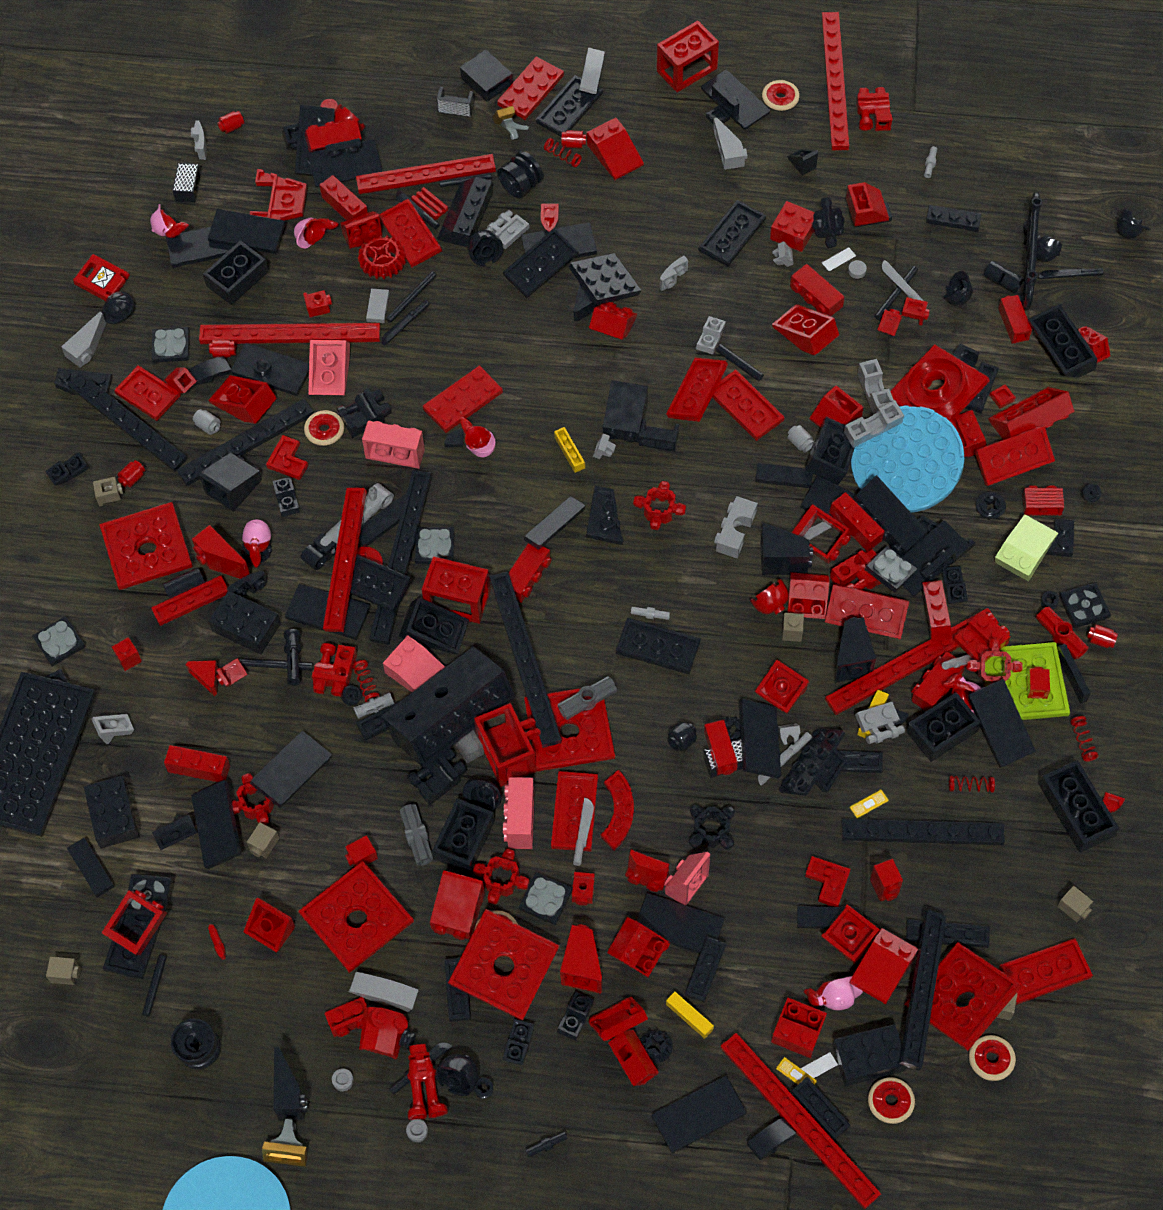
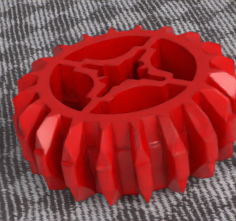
(380, 251)

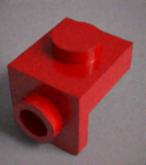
(231, 673)

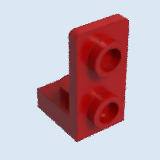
(1096, 342)

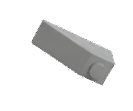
(729, 146)
(84, 343)

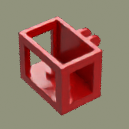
(683, 49)
(458, 583)
(508, 745)

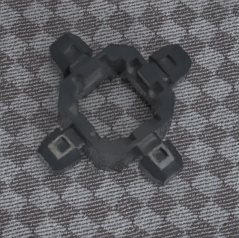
(828, 222)
(723, 818)

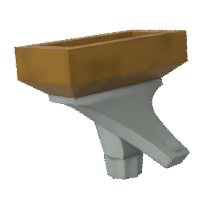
(504, 118)
(285, 1148)

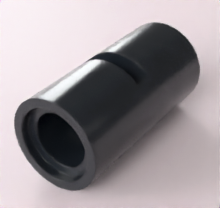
(1003, 277)
(183, 583)

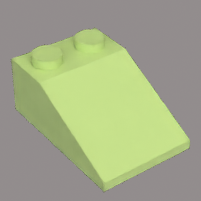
(1025, 547)

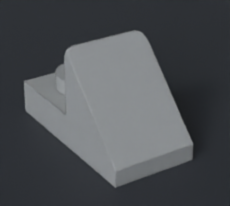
(112, 726)

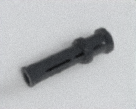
(292, 650)

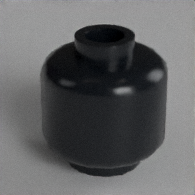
(682, 736)

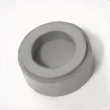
(857, 269)
(342, 1080)
(417, 1130)

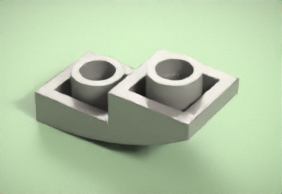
(199, 139)
(669, 277)
(711, 335)

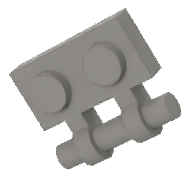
(511, 230)
(878, 717)

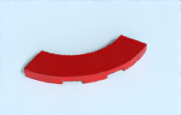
(623, 810)

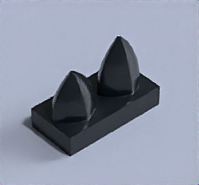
(174, 832)

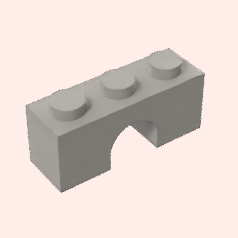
(871, 381)
(882, 421)
(740, 513)

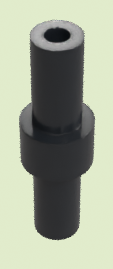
(546, 1144)

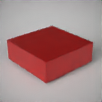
(1002, 396)

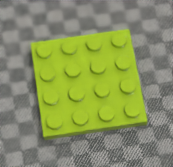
(1033, 655)

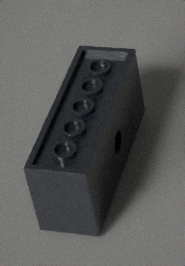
(446, 706)

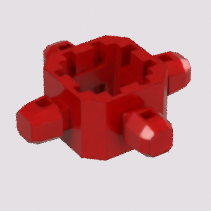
(661, 493)
(994, 645)
(259, 812)
(495, 889)

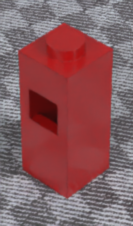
(1014, 319)
(720, 747)
(633, 1057)

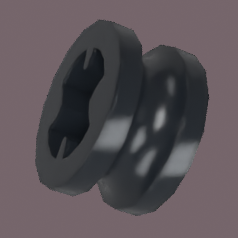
(1050, 594)
(407, 1039)
(478, 1092)

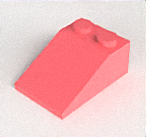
(328, 367)
(411, 664)
(688, 878)

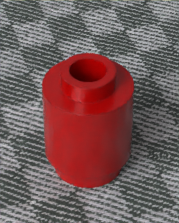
(230, 122)
(573, 139)
(222, 347)
(131, 473)
(1102, 636)

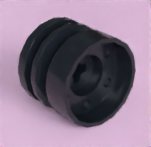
(520, 174)
(185, 1039)

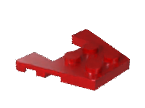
(286, 198)

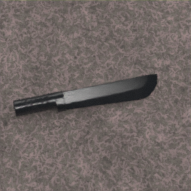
(425, 216)
(1048, 274)
(396, 329)
(435, 1053)

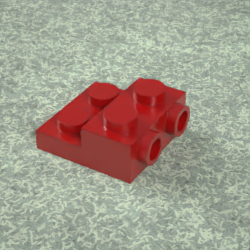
(976, 636)

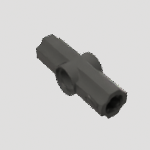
(597, 692)
(416, 835)

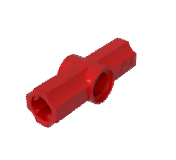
(1053, 624)

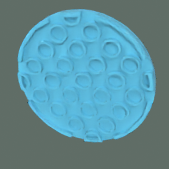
(914, 459)
(228, 1185)

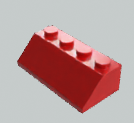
(1035, 411)

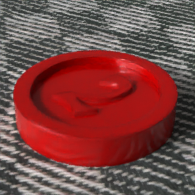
(329, 103)

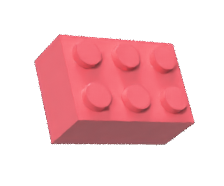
(393, 444)
(519, 813)

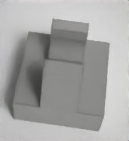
(785, 255)
(604, 447)
(790, 729)

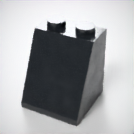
(625, 411)
(230, 480)
(784, 552)
(856, 651)

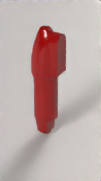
(218, 945)

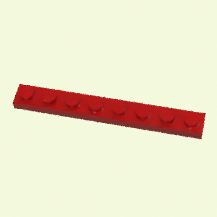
(425, 173)
(344, 560)

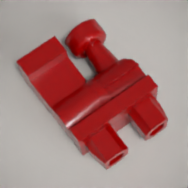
(876, 104)
(854, 568)
(336, 674)

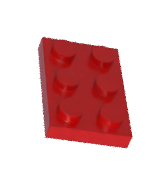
(147, 393)

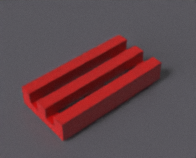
(428, 195)

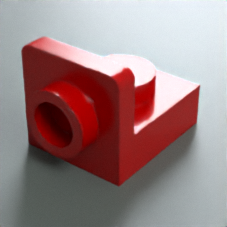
(916, 309)
(890, 322)

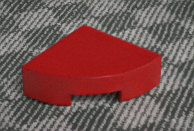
(1113, 802)

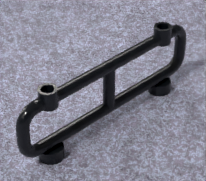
(1031, 229)

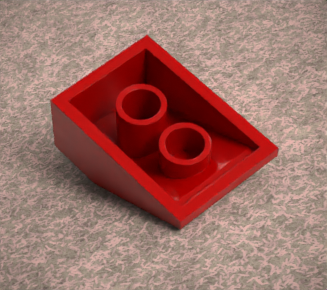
(614, 148)
(807, 328)
(243, 398)
(218, 554)
(884, 966)

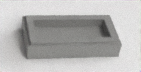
(377, 305)

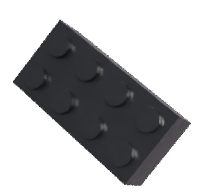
(1078, 806)

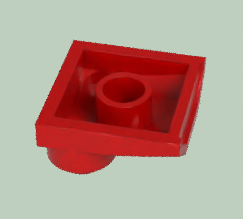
(782, 687)
(647, 871)
(851, 934)
(382, 1031)

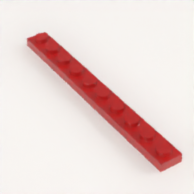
(835, 81)
(291, 332)
(894, 670)
(800, 1121)

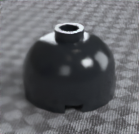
(484, 247)
(458, 1073)

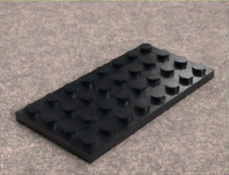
(37, 748)

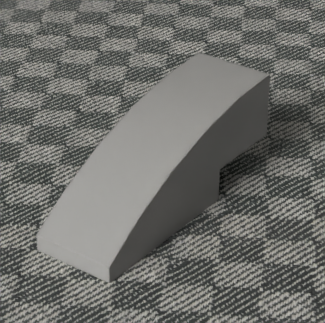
(591, 70)
(383, 991)

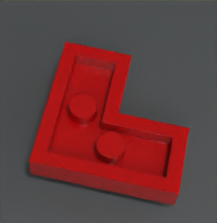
(283, 460)
(832, 876)

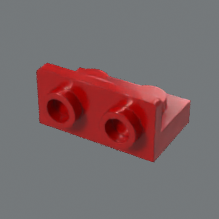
(346, 1017)

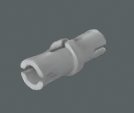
(373, 705)

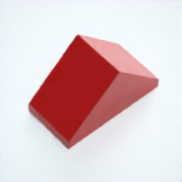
(204, 673)

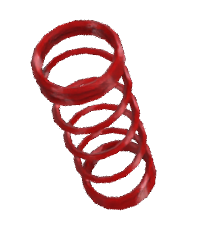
(550, 146)
(361, 668)
(1082, 723)
(991, 784)

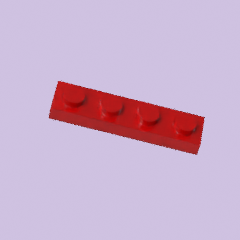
(190, 600)

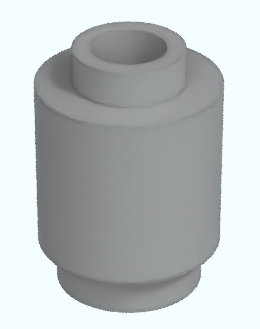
(206, 421)
(800, 438)

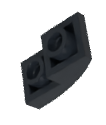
(211, 368)
(63, 472)
(286, 496)
(251, 582)
(953, 585)
(575, 1016)
(518, 1042)
(771, 1138)

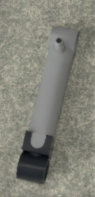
(326, 544)

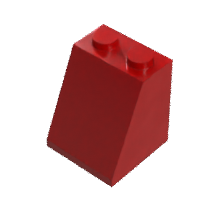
(457, 905)
(580, 962)

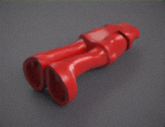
(420, 1071)

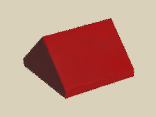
(268, 925)

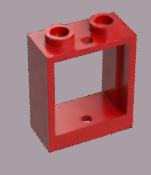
(807, 521)
(136, 948)

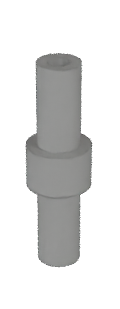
(930, 162)
(650, 613)

